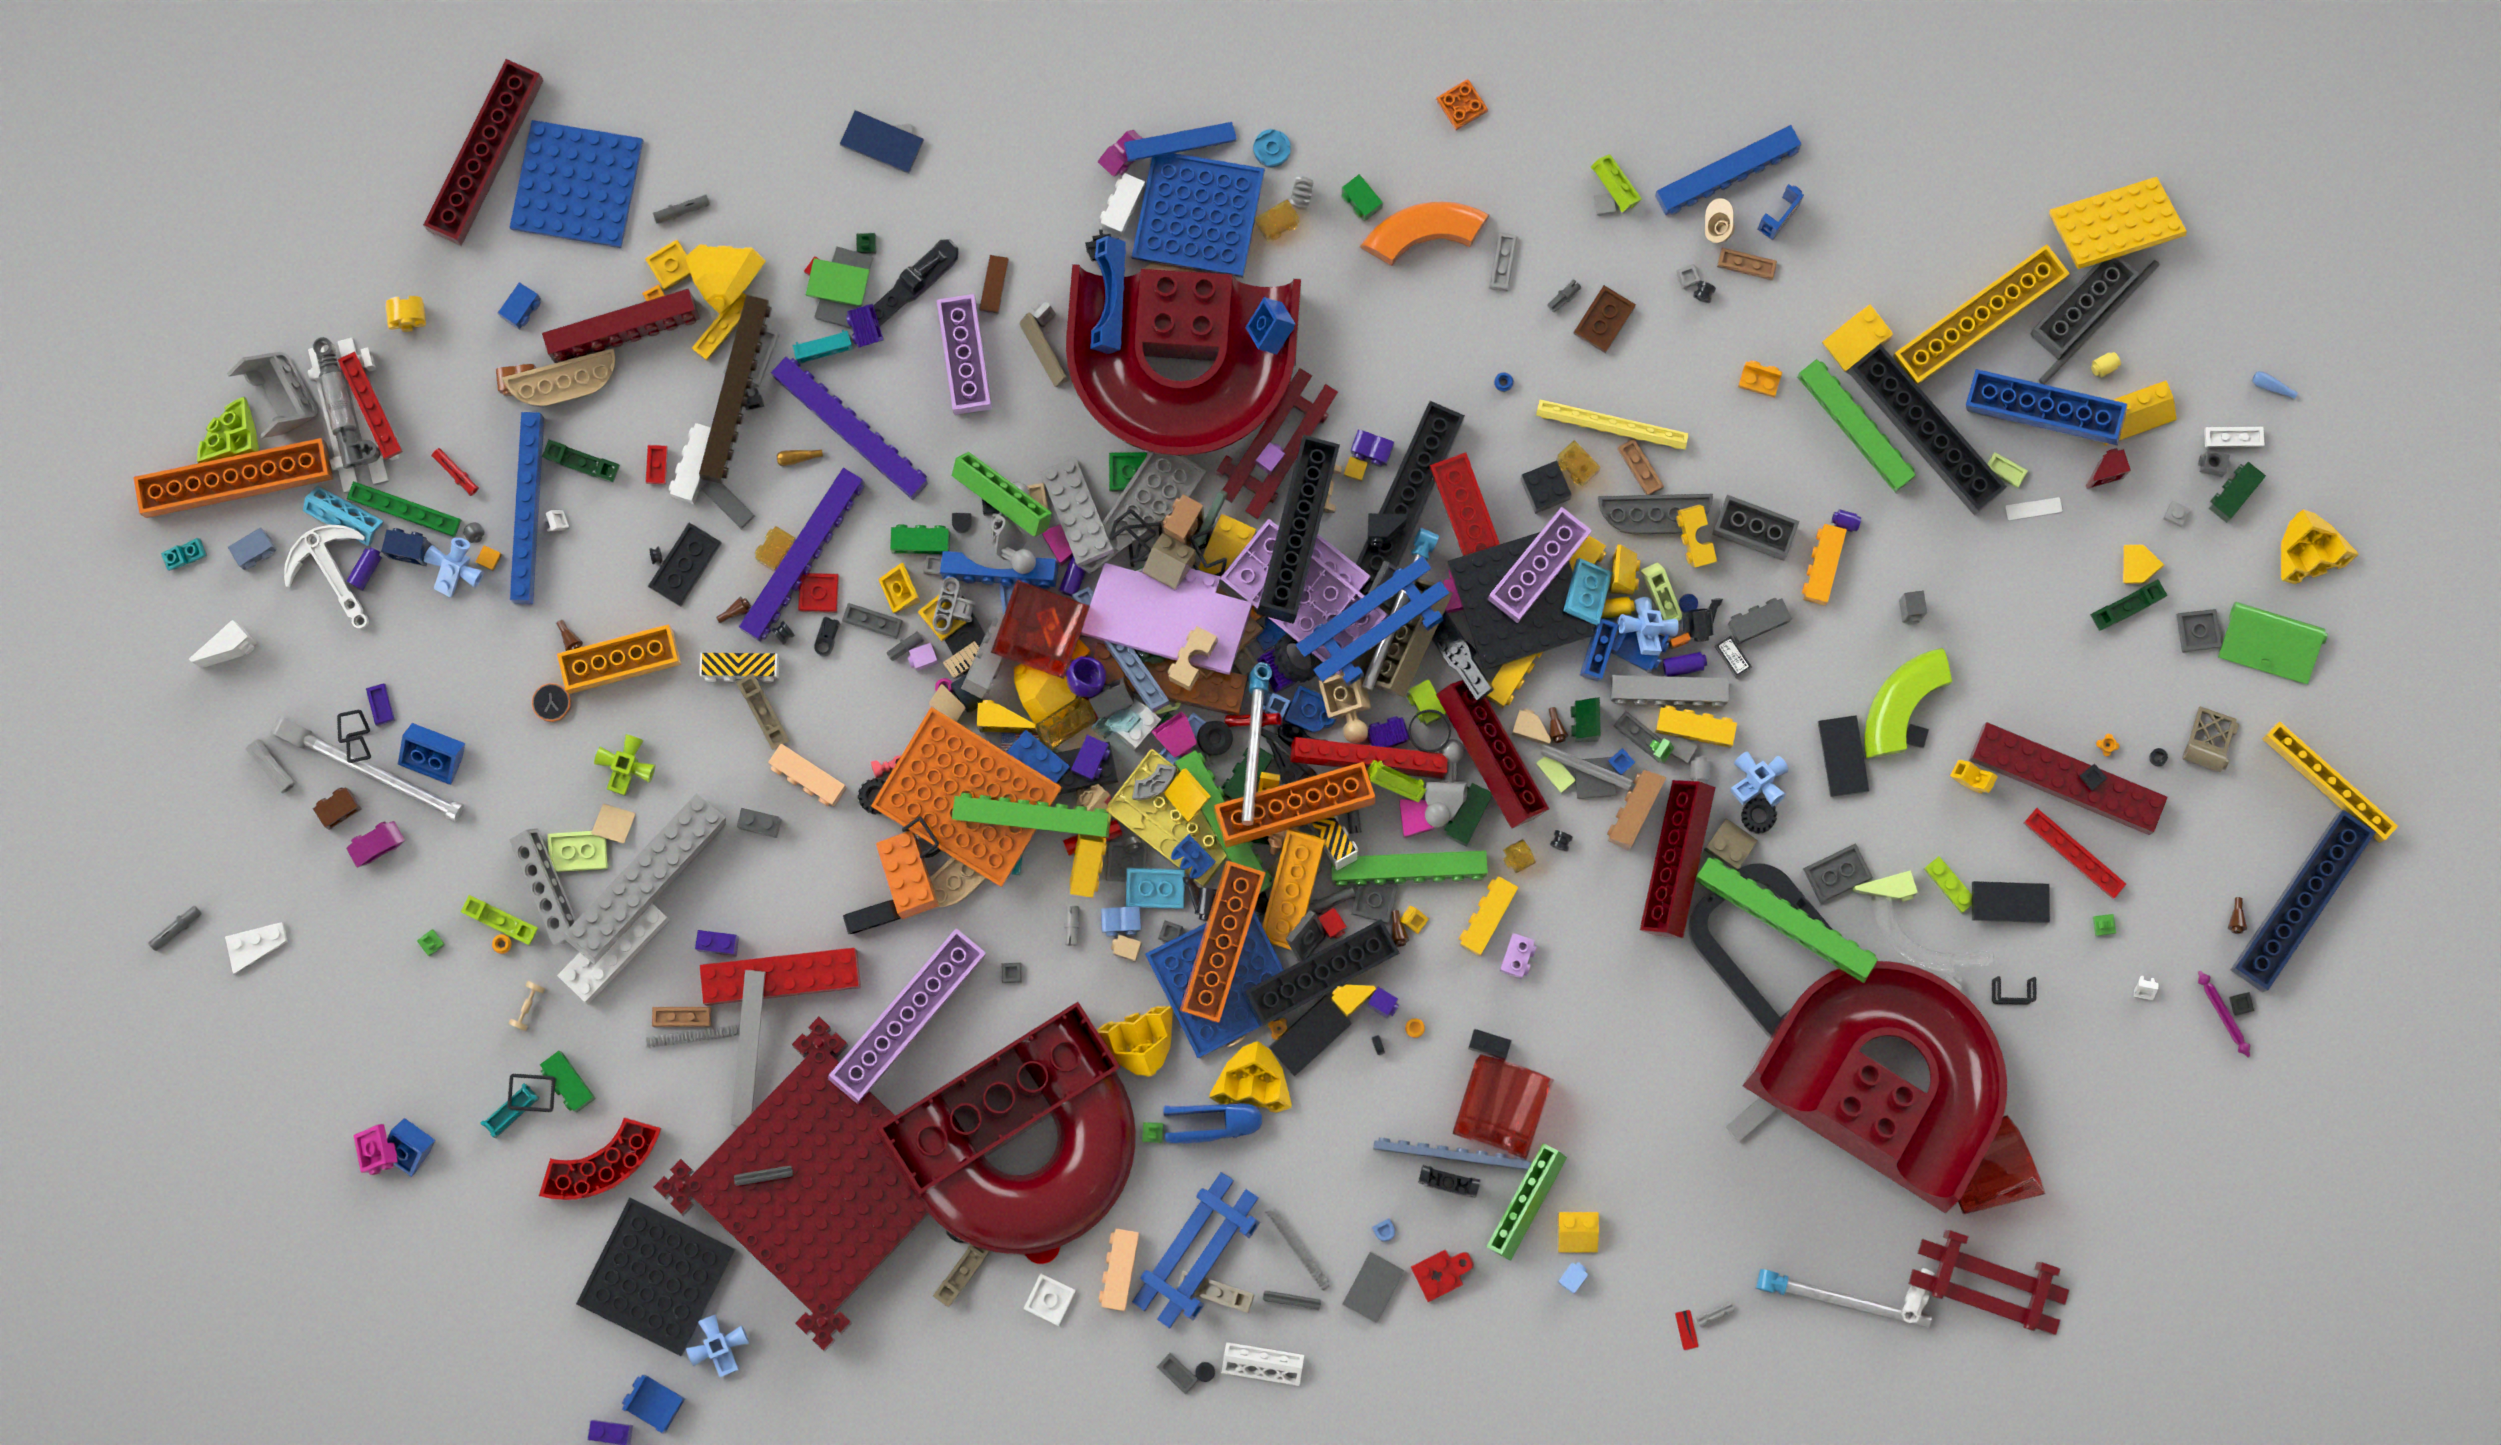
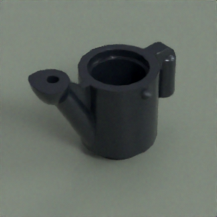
(1700, 621)
(1201, 898)

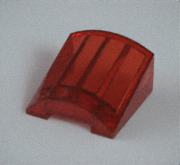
(1040, 629)
(1503, 1105)
(2004, 1173)

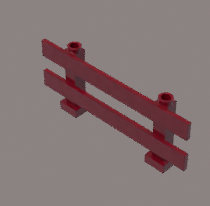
(1240, 474)
(1951, 1257)

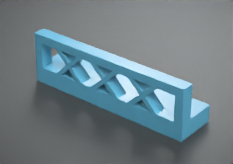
(325, 512)

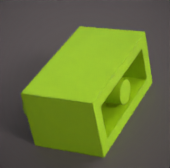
(1425, 698)

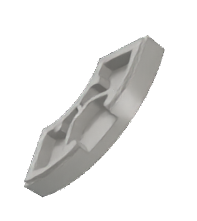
(1155, 784)

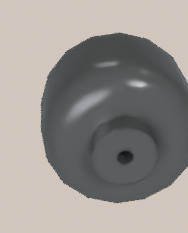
(473, 532)

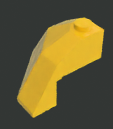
(723, 272)
(2312, 548)
(1041, 691)
(1140, 1040)
(1254, 1079)

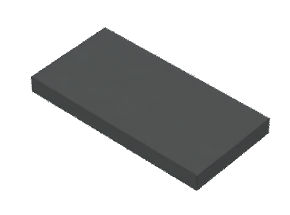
(833, 311)

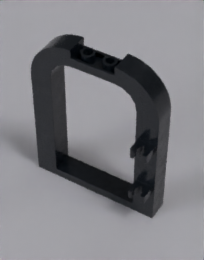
(1719, 960)

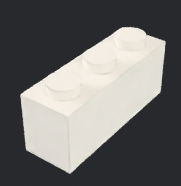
(1122, 204)

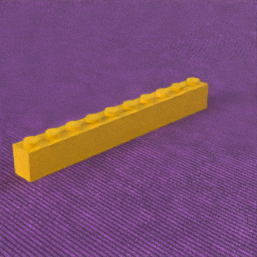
(1511, 674)

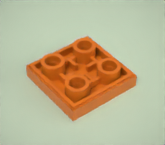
(1461, 104)

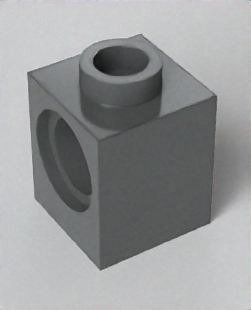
(2221, 459)

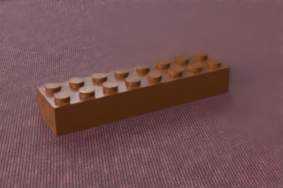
(1216, 693)

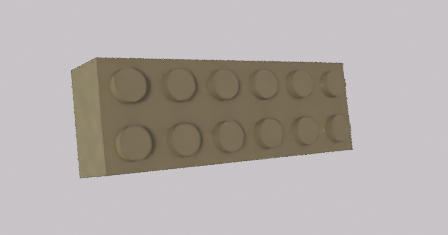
(1408, 649)

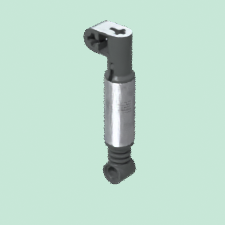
(340, 410)

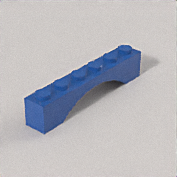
(1111, 260)
(963, 569)

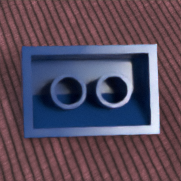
(430, 753)

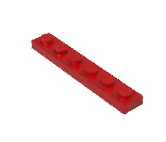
(370, 405)
(2075, 853)

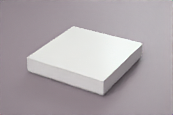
(1049, 1299)

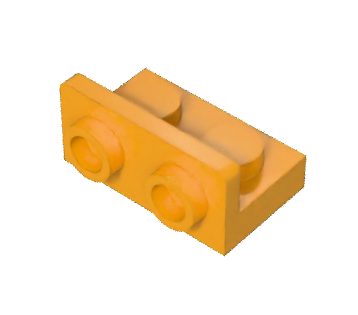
(1760, 378)

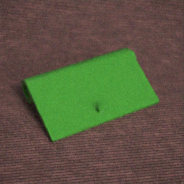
(2283, 641)

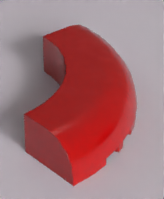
(603, 1168)

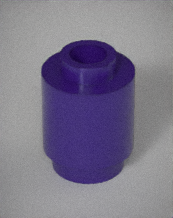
(1846, 520)

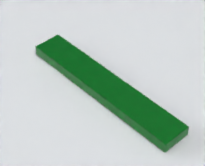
(404, 509)

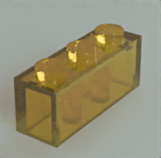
(1065, 722)

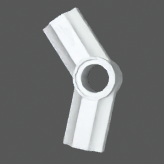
(1915, 1301)

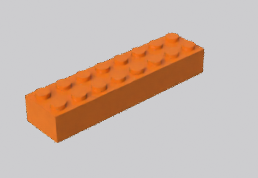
(1297, 804)
(1222, 941)

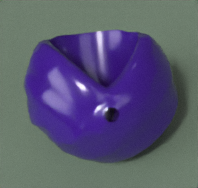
(1086, 676)

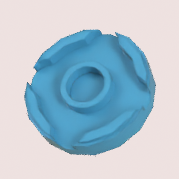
(1272, 148)

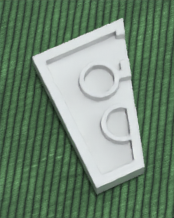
(251, 945)

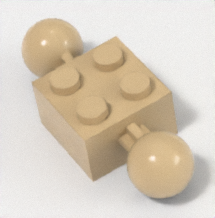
(1346, 702)

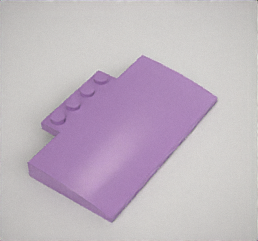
(1329, 589)
(1157, 619)

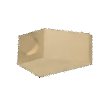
(1530, 727)

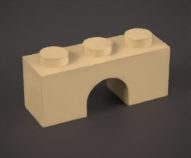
(1198, 643)

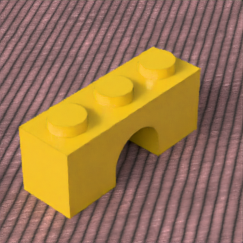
(1690, 520)

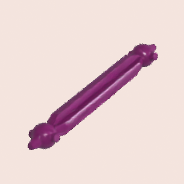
(2224, 1014)

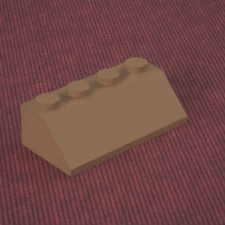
(1636, 810)

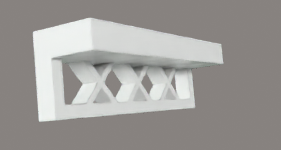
(1263, 1360)

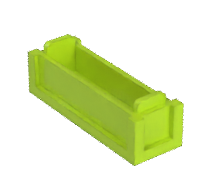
(1616, 182)
(1396, 781)

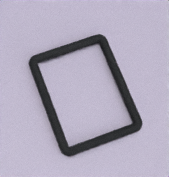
(531, 1077)

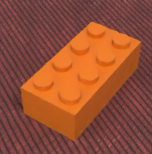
(907, 874)

